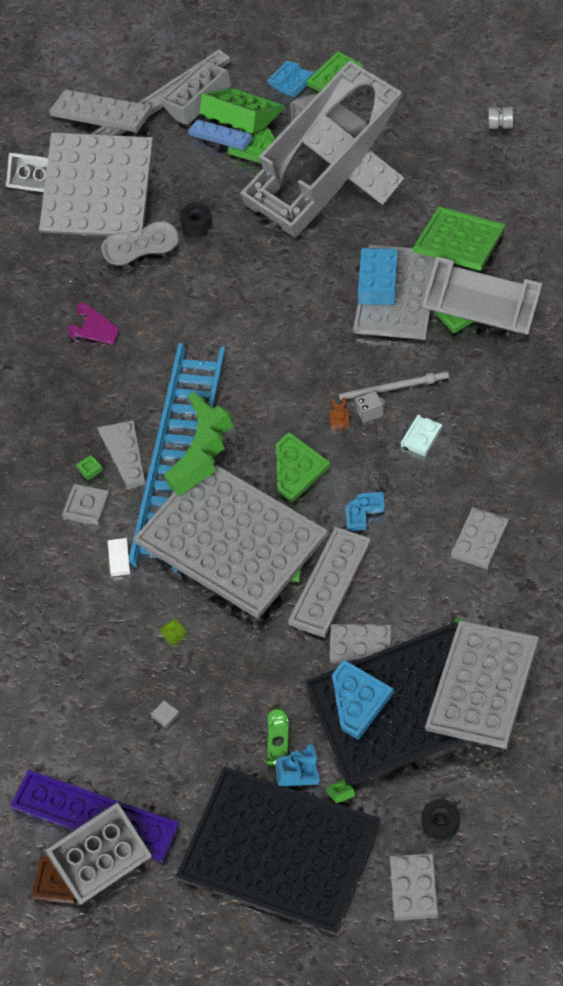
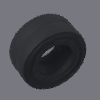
(192, 210)
(436, 830)

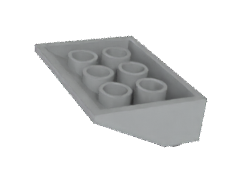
(97, 853)

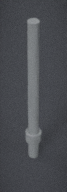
(429, 378)

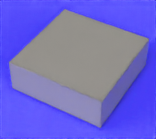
(165, 714)

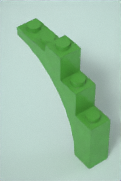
(207, 443)

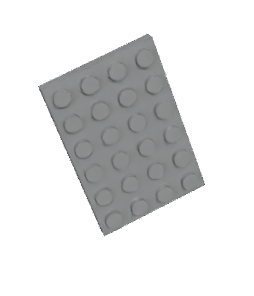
(407, 316)
(482, 684)

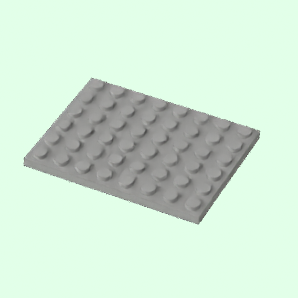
(232, 540)

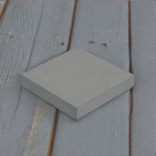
(86, 504)

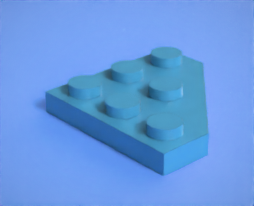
(358, 698)

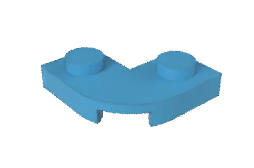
(360, 506)

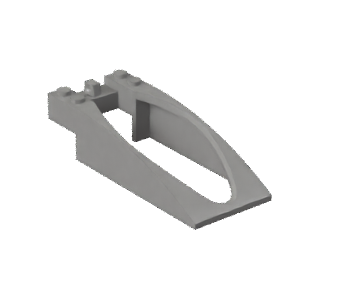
(281, 152)

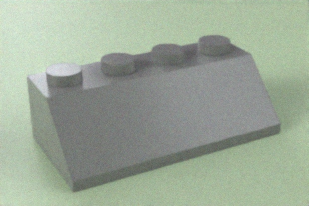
(185, 97)
(26, 171)

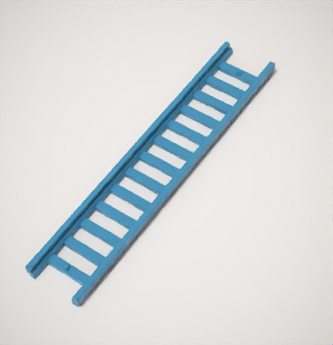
(162, 436)

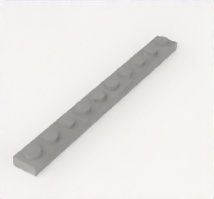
(217, 58)

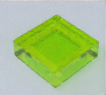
(173, 632)

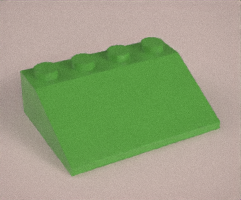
(239, 109)

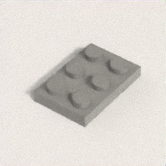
(480, 538)
(357, 641)
(413, 887)

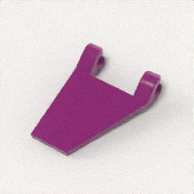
(94, 327)

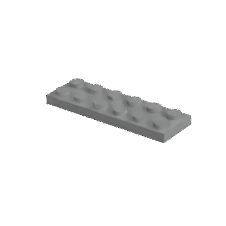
(101, 110)
(370, 175)
(329, 582)

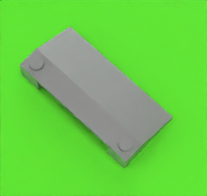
(481, 297)

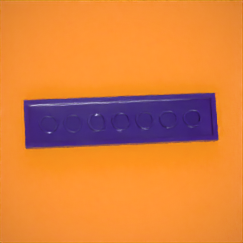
(73, 806)

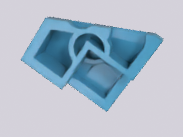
(298, 768)

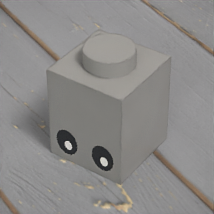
(369, 407)

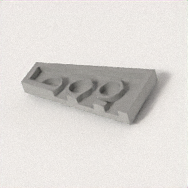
(123, 447)

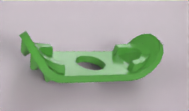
(277, 726)

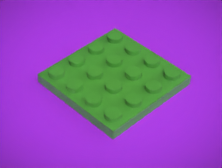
(459, 238)

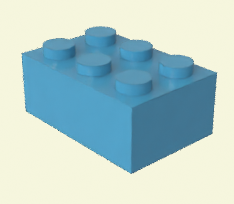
(378, 276)

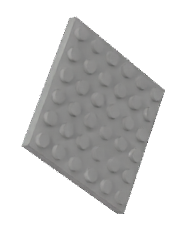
(96, 184)

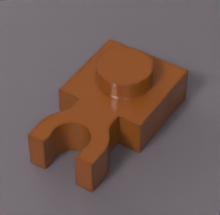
(339, 415)

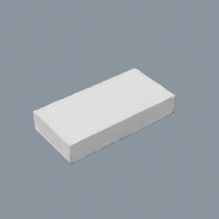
(118, 557)

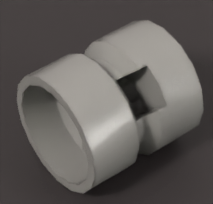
(501, 117)

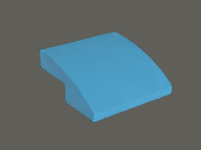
(290, 78)

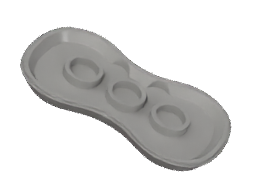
(153, 239)

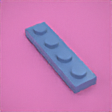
(220, 134)

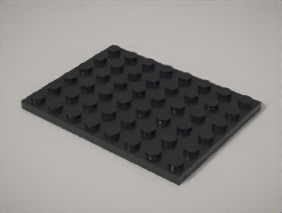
(398, 730)
(279, 850)

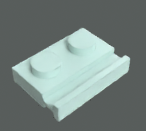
(421, 435)

